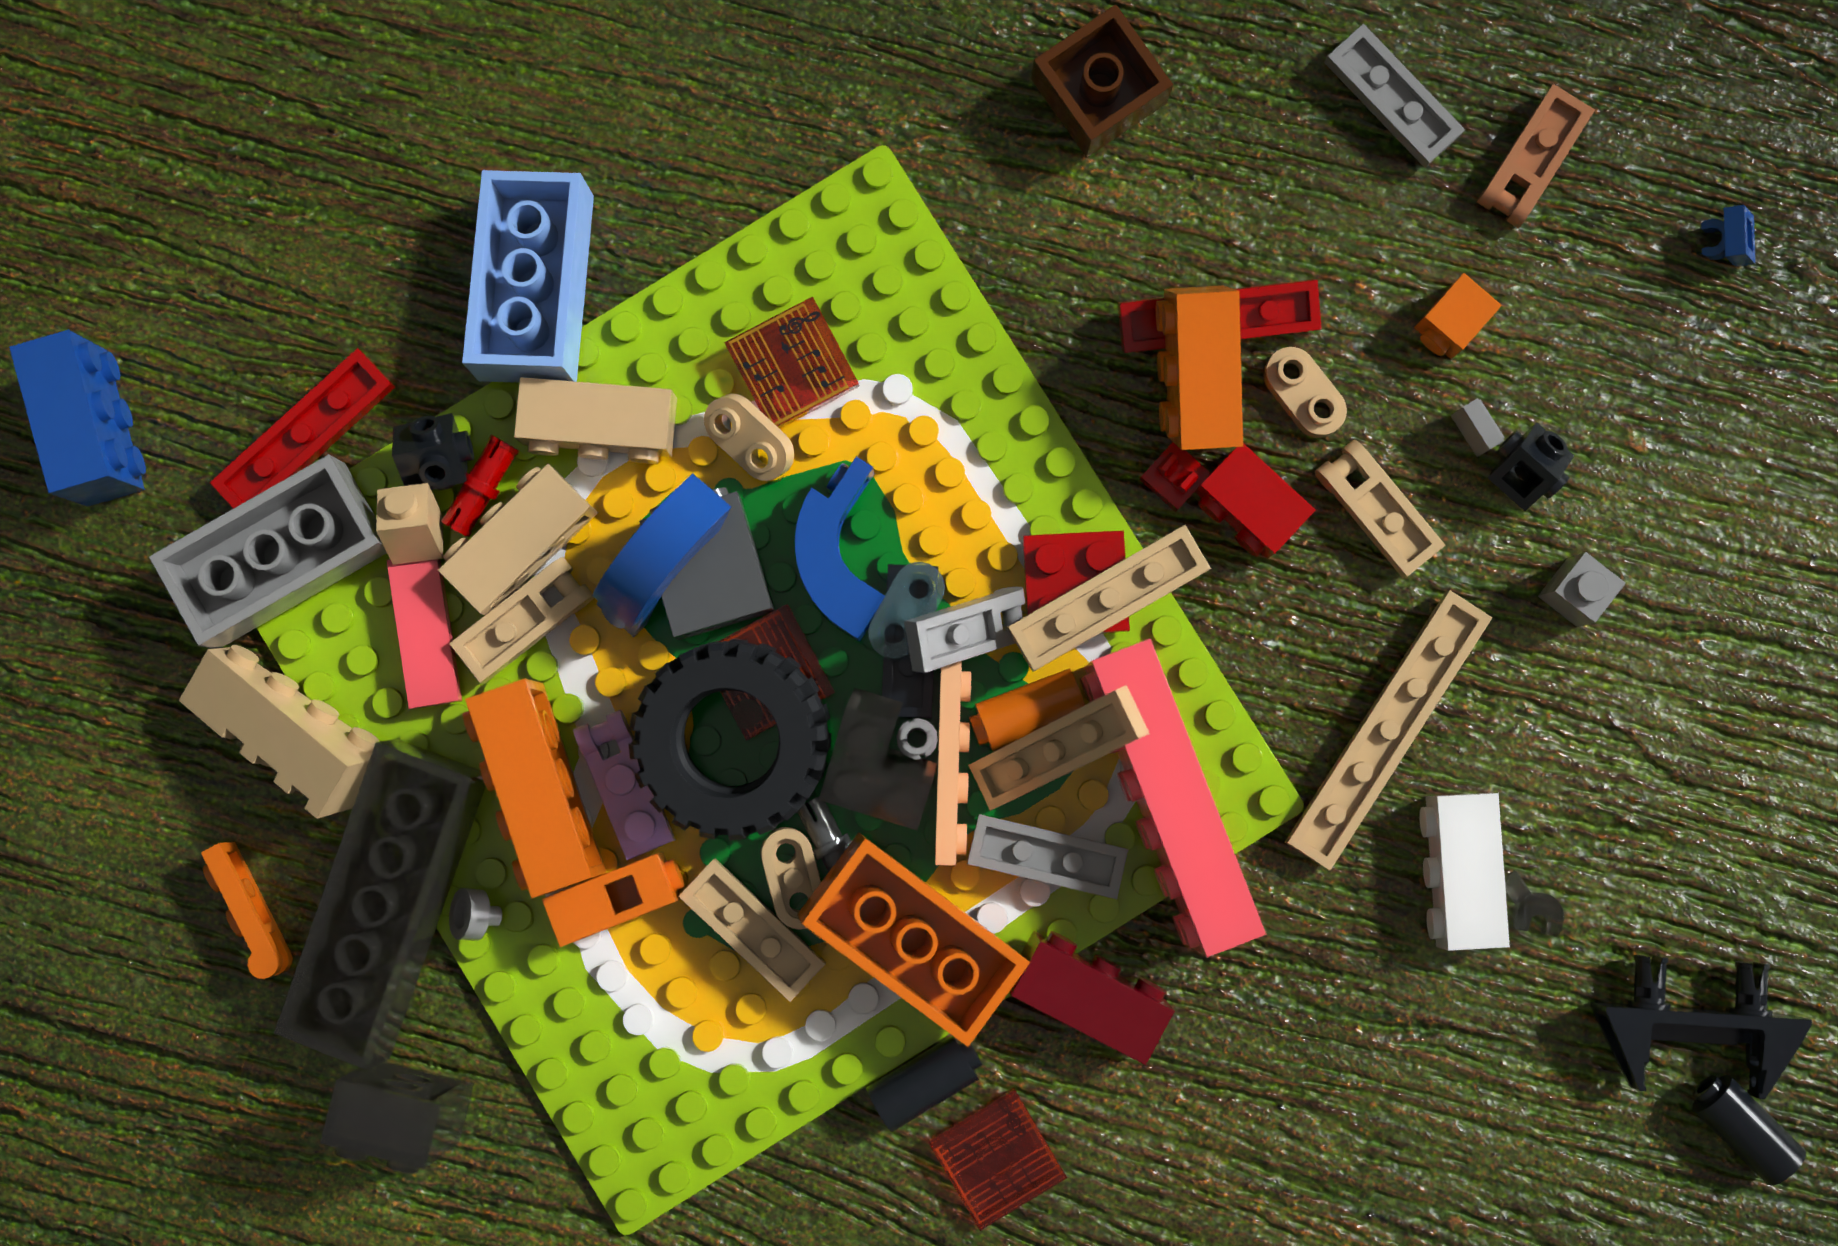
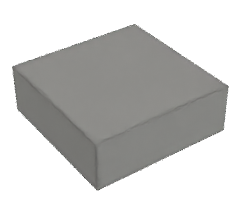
(1478, 427)

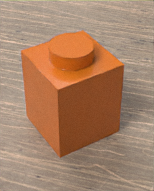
(1456, 317)

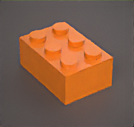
(1201, 367)

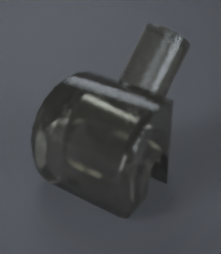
(1533, 903)

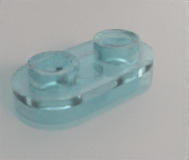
(901, 606)

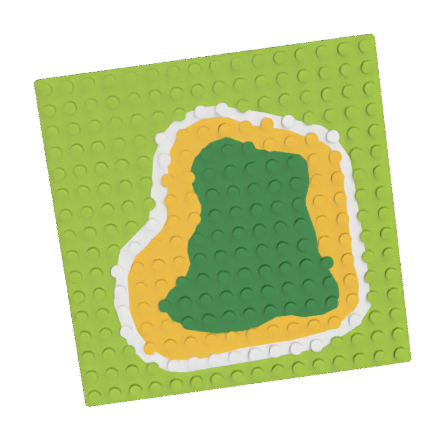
(656, 1033)

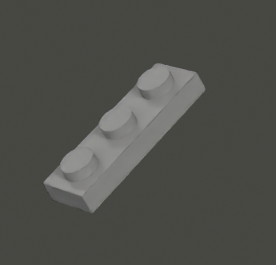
(1394, 95)
(1047, 856)

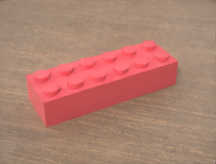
(1177, 808)

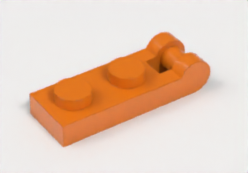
(247, 910)

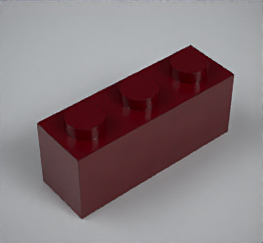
(1092, 996)

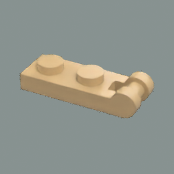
(1380, 509)
(520, 621)

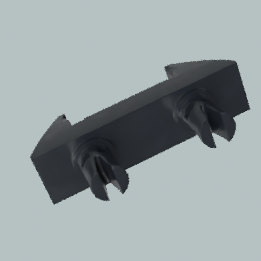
(1768, 1036)

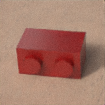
(1253, 502)

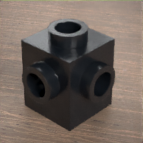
(432, 452)
(1531, 466)

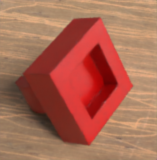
(1174, 476)

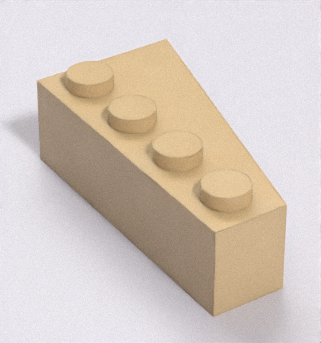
(281, 728)

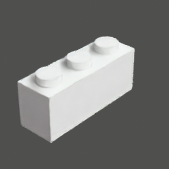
(1465, 871)

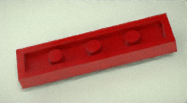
(1263, 312)
(305, 429)

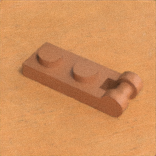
(1536, 154)

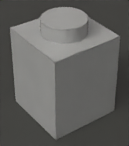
(1581, 589)

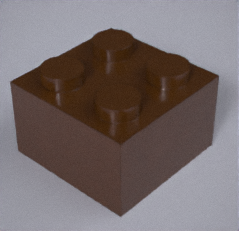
(1101, 80)

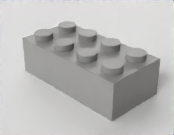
(270, 553)

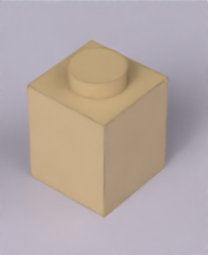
(409, 523)

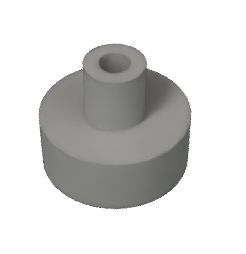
(472, 914)

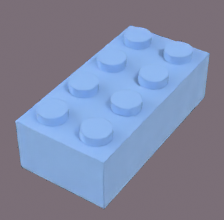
(528, 276)

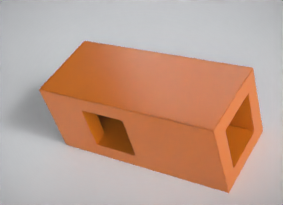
(613, 898)

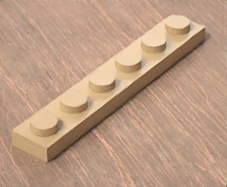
(1388, 730)

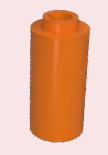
(1025, 709)

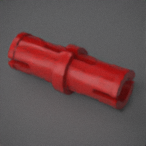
(480, 486)

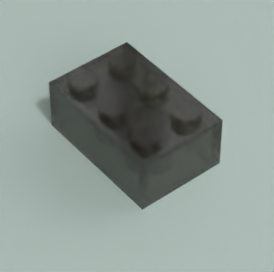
(396, 1116)

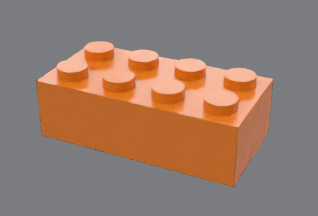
(534, 787)
(912, 939)

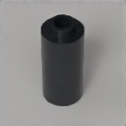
(924, 1082)
(1748, 1129)

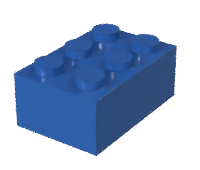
(78, 418)

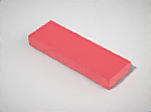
(424, 633)

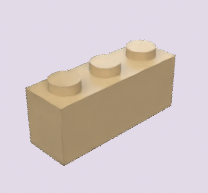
(595, 419)
(516, 539)

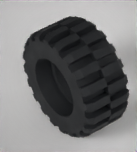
(672, 774)

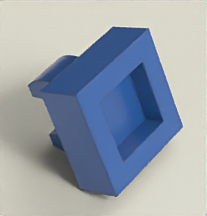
(1737, 236)

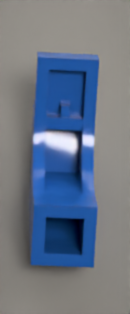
(659, 553)
(831, 585)

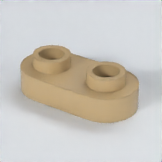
(1301, 394)
(748, 434)
(789, 876)

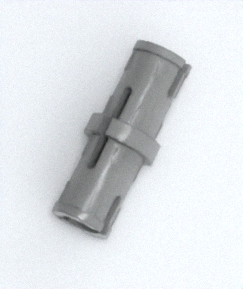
(907, 728)

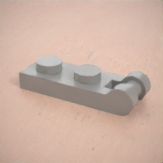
(963, 629)

